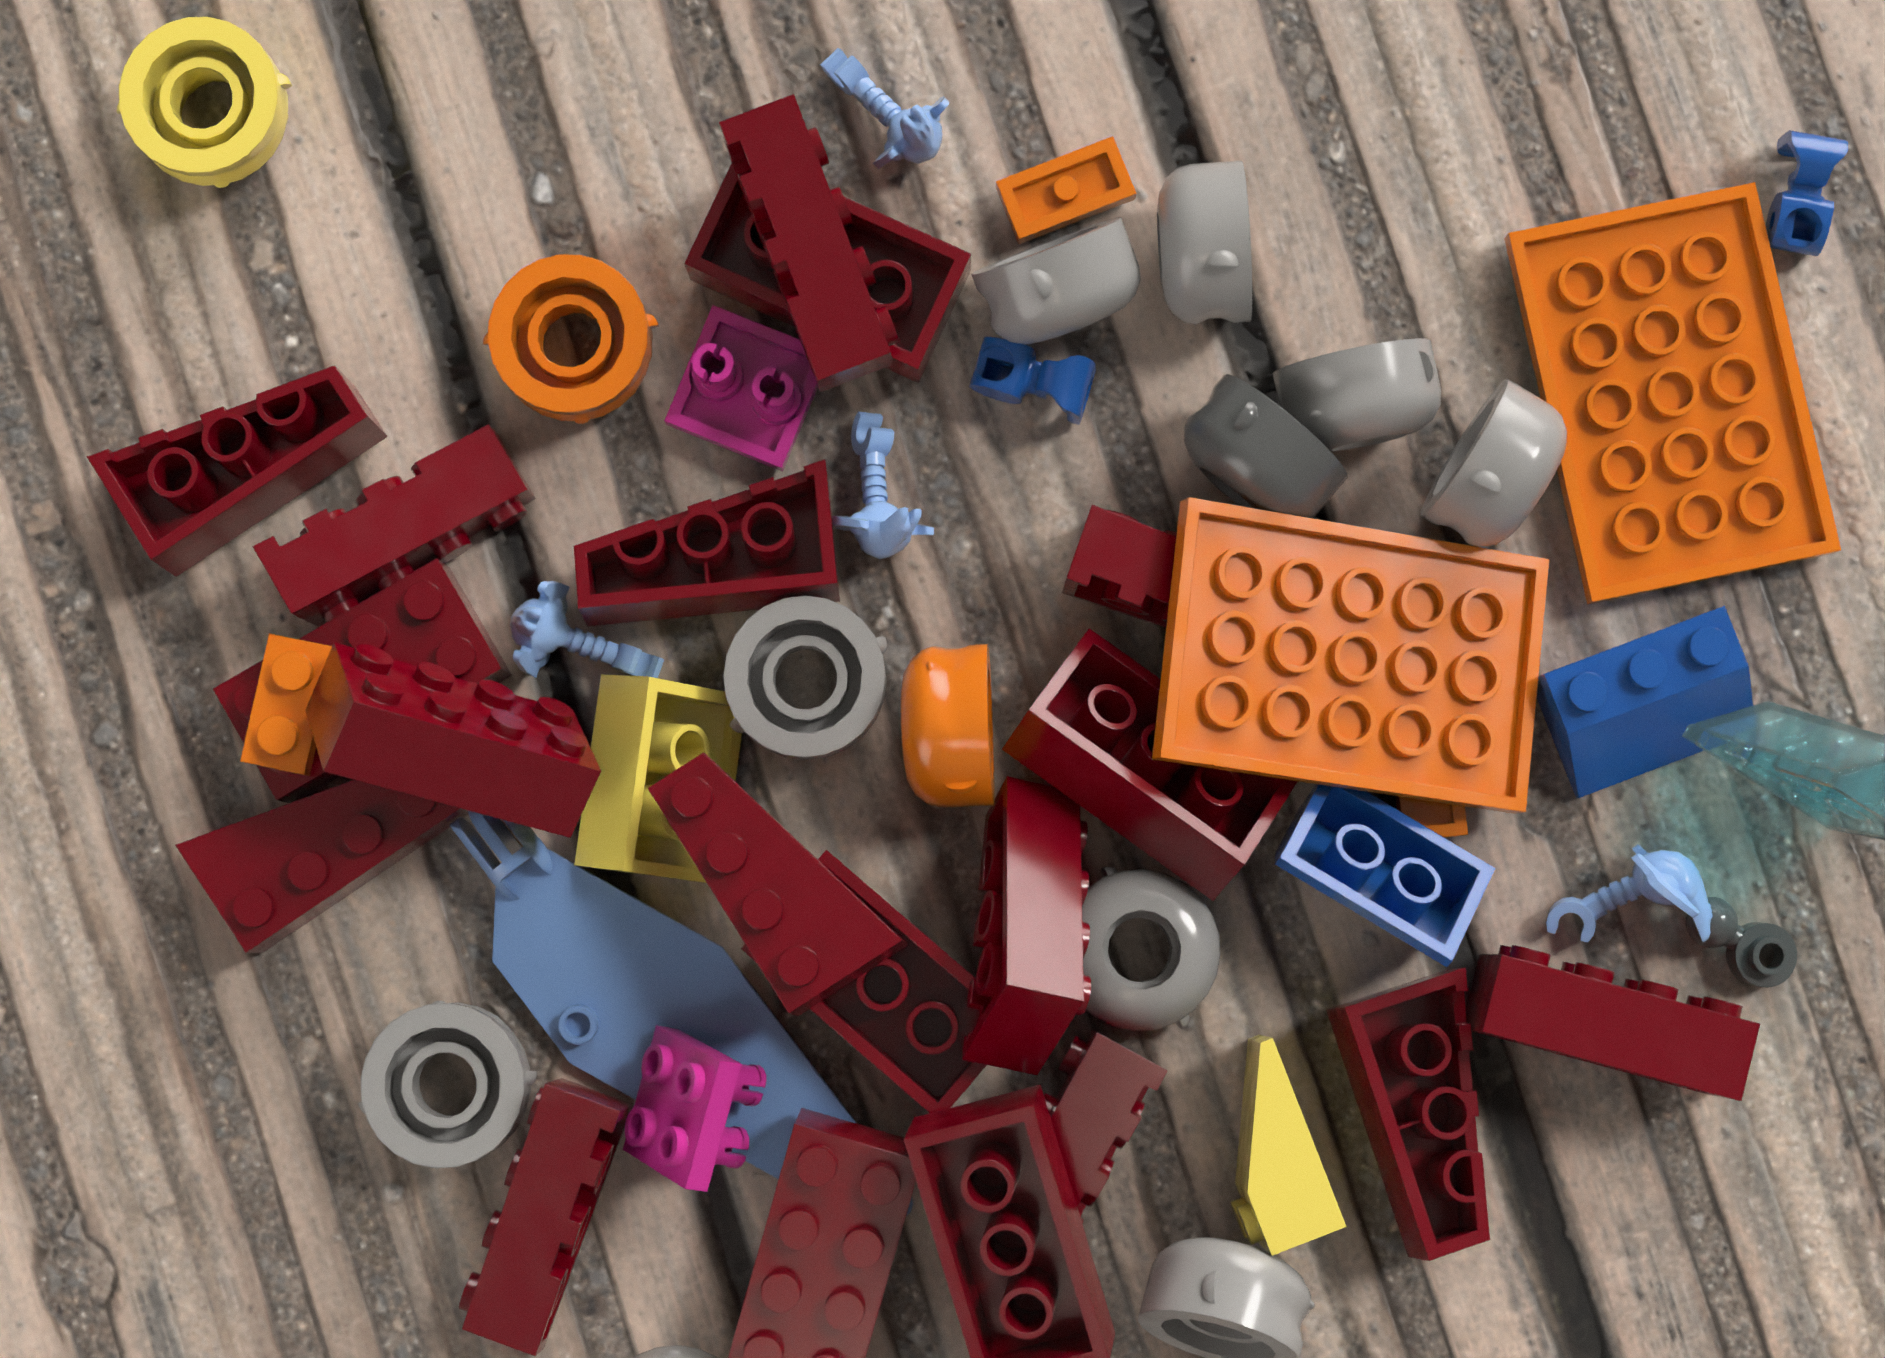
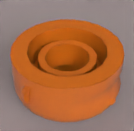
(538, 299)
(949, 726)

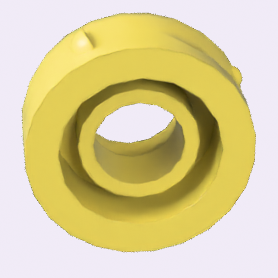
(171, 67)

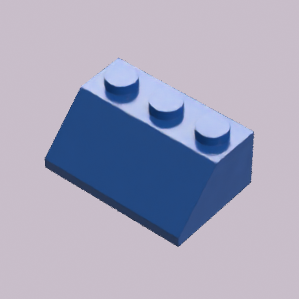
(1634, 701)
(1385, 868)

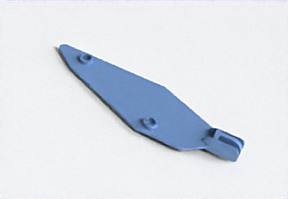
(612, 968)

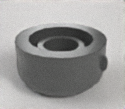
(1260, 452)

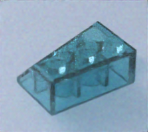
(1805, 760)

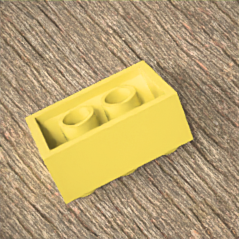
(639, 737)

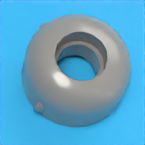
(1206, 243)
(1061, 283)
(1363, 392)
(1498, 467)
(772, 637)
(1191, 941)
(393, 1094)
(1225, 1300)

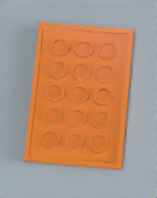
(1675, 393)
(1350, 657)

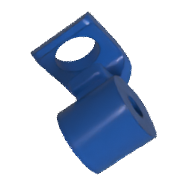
(1801, 216)
(1011, 371)

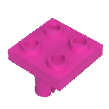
(744, 389)
(685, 1109)

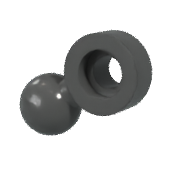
(1745, 944)

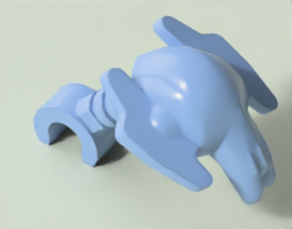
(912, 132)
(879, 525)
(543, 627)
(1659, 877)

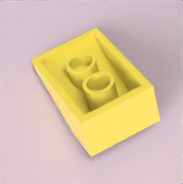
(1278, 1166)

